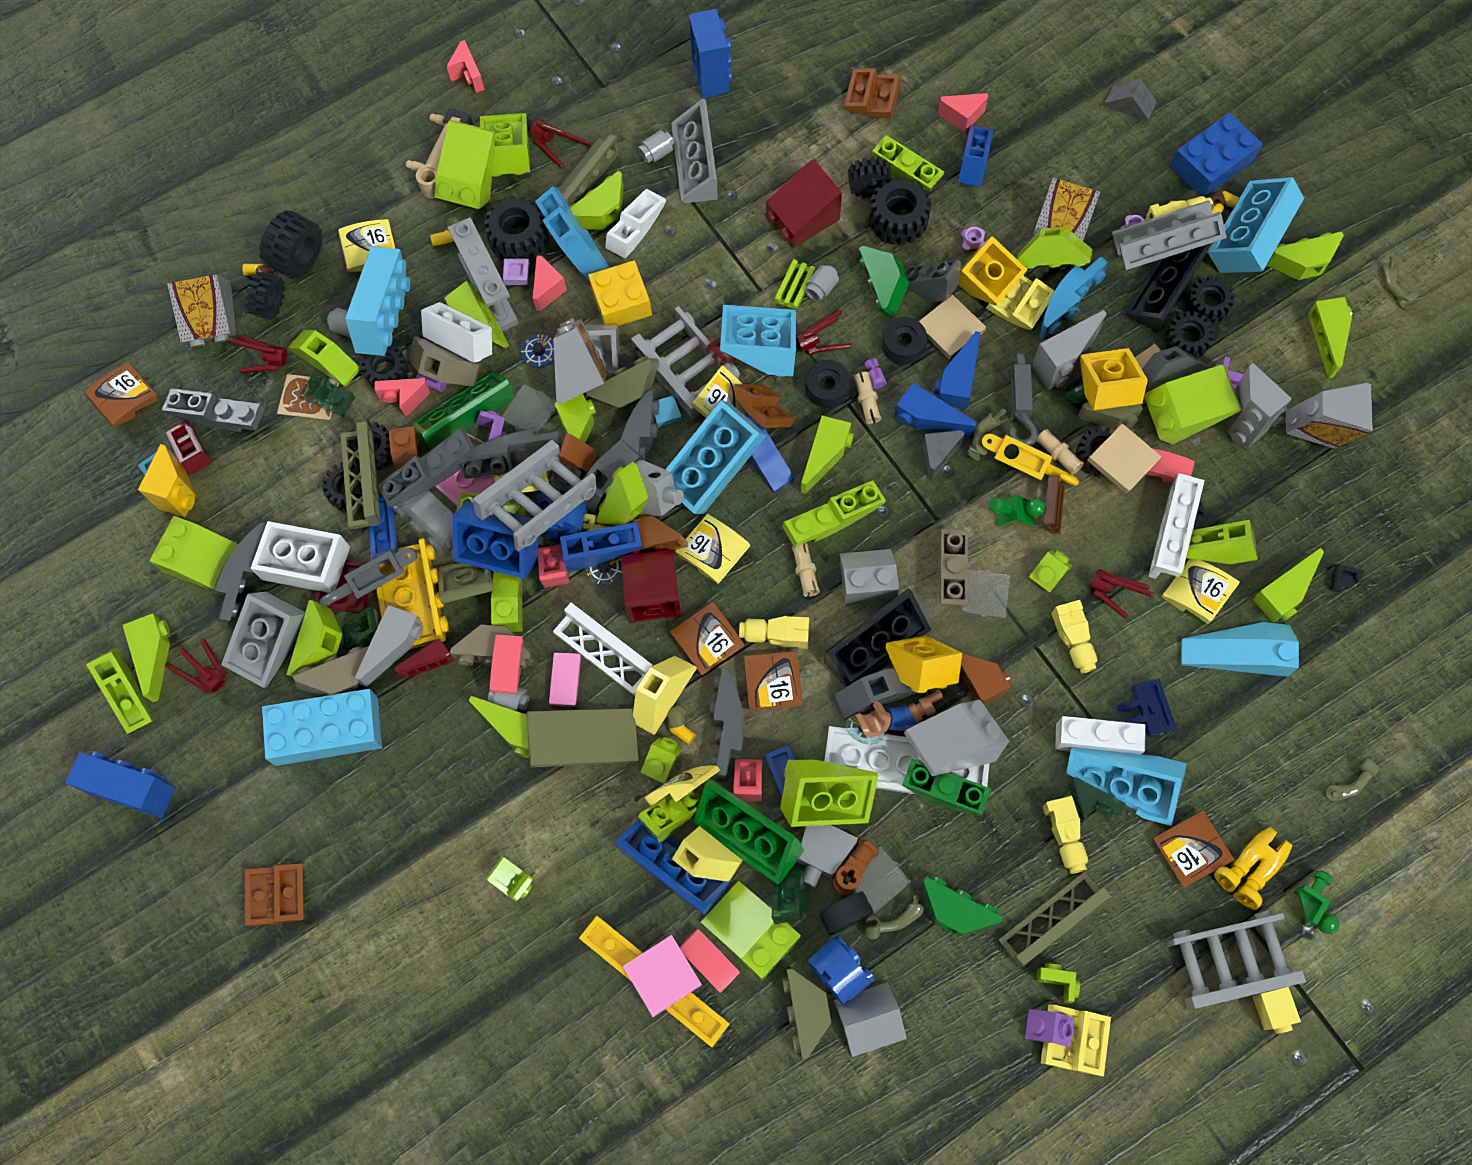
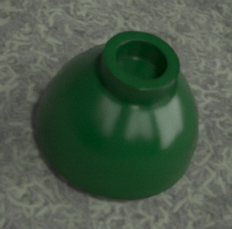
(1075, 392)

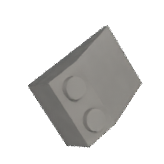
(1061, 353)
(262, 637)
(958, 738)

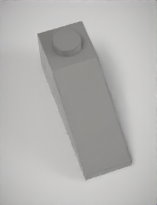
(391, 641)

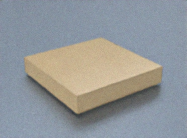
(951, 326)
(1124, 458)

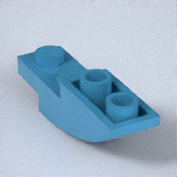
(568, 233)
(1068, 295)

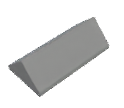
(695, 155)

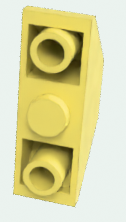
(660, 691)

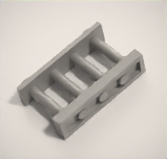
(1168, 234)
(482, 272)
(676, 383)
(530, 473)
(1228, 987)

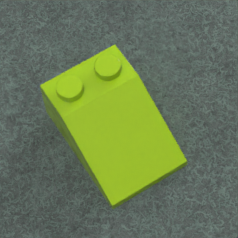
(511, 143)
(466, 165)
(1192, 403)
(192, 553)
(827, 793)
(747, 930)

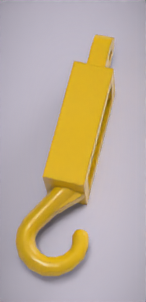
(1028, 460)

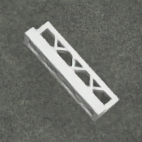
(1176, 526)
(606, 639)

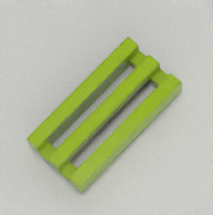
(802, 268)

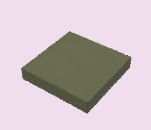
(463, 581)

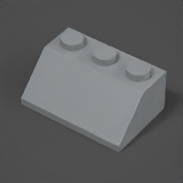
(1260, 405)

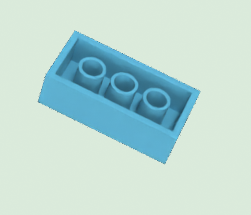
(1256, 225)
(377, 301)
(714, 456)
(321, 727)

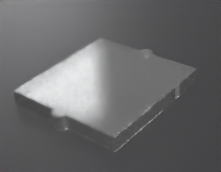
(529, 410)
(987, 594)
(881, 880)

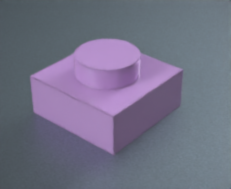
(516, 272)

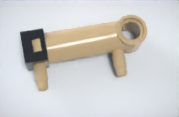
(427, 171)

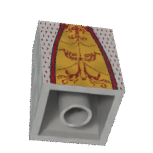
(1067, 207)
(203, 309)
(576, 361)
(1332, 416)

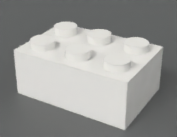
(300, 557)

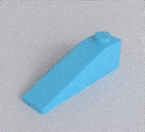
(1249, 648)
(1141, 781)

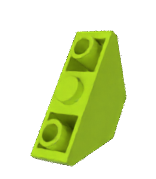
(907, 163)
(600, 205)
(1055, 248)
(1306, 256)
(325, 356)
(624, 497)
(317, 638)
(669, 816)

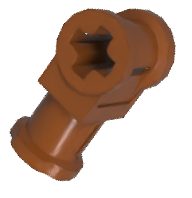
(854, 867)

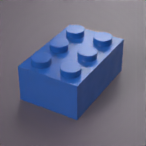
(710, 52)
(1216, 155)
(491, 543)
(121, 783)

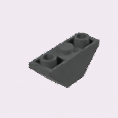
(934, 280)
(1169, 366)
(619, 455)
(862, 694)

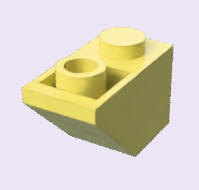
(706, 857)

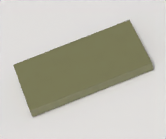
(581, 737)

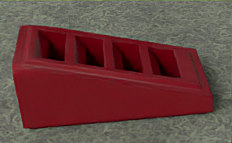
(195, 459)
(428, 658)

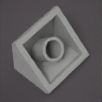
(871, 1020)

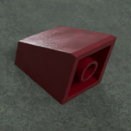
(804, 205)
(650, 585)

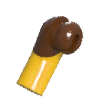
(1225, 198)
(252, 269)

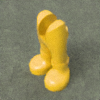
(1270, 863)

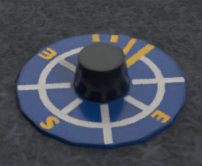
(538, 350)

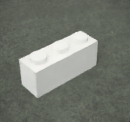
(457, 332)
(1099, 735)

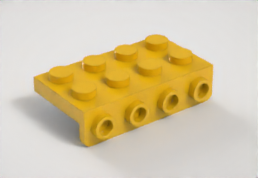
(416, 593)

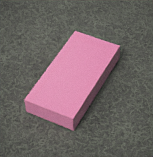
(565, 680)

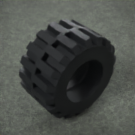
(903, 195)
(513, 214)
(291, 244)

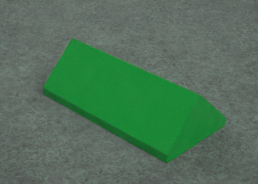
(462, 409)
(747, 832)

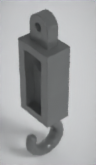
(1022, 398)
(370, 577)

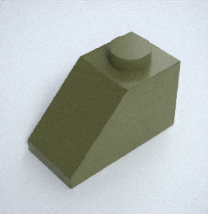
(1111, 417)

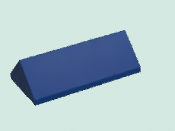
(657, 860)

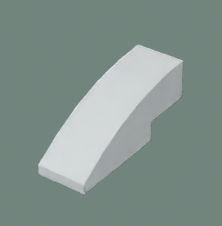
(634, 223)

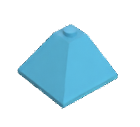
(760, 337)

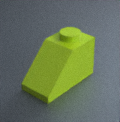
(577, 416)

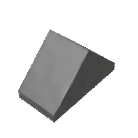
(1132, 99)
(939, 449)

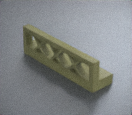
(589, 170)
(367, 477)
(1064, 924)

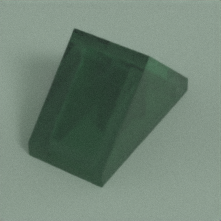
(361, 629)

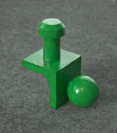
(1016, 509)
(1315, 904)

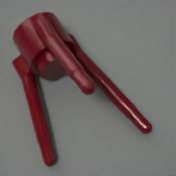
(545, 133)
(808, 338)
(273, 355)
(1106, 581)
(210, 678)

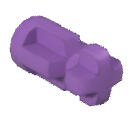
(876, 376)
(434, 384)

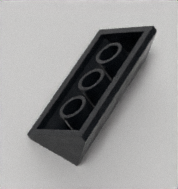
(1165, 286)
(864, 648)

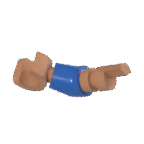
(897, 718)

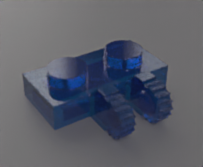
(1152, 707)

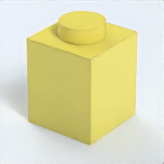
(1276, 1010)

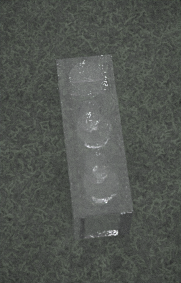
(430, 517)

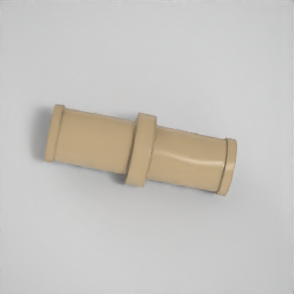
(867, 397)
(1059, 451)
(805, 570)

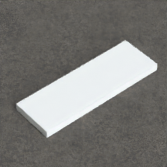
(887, 758)

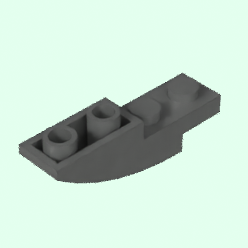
(213, 411)
(640, 426)
(505, 452)
(429, 471)
(230, 578)
(726, 714)

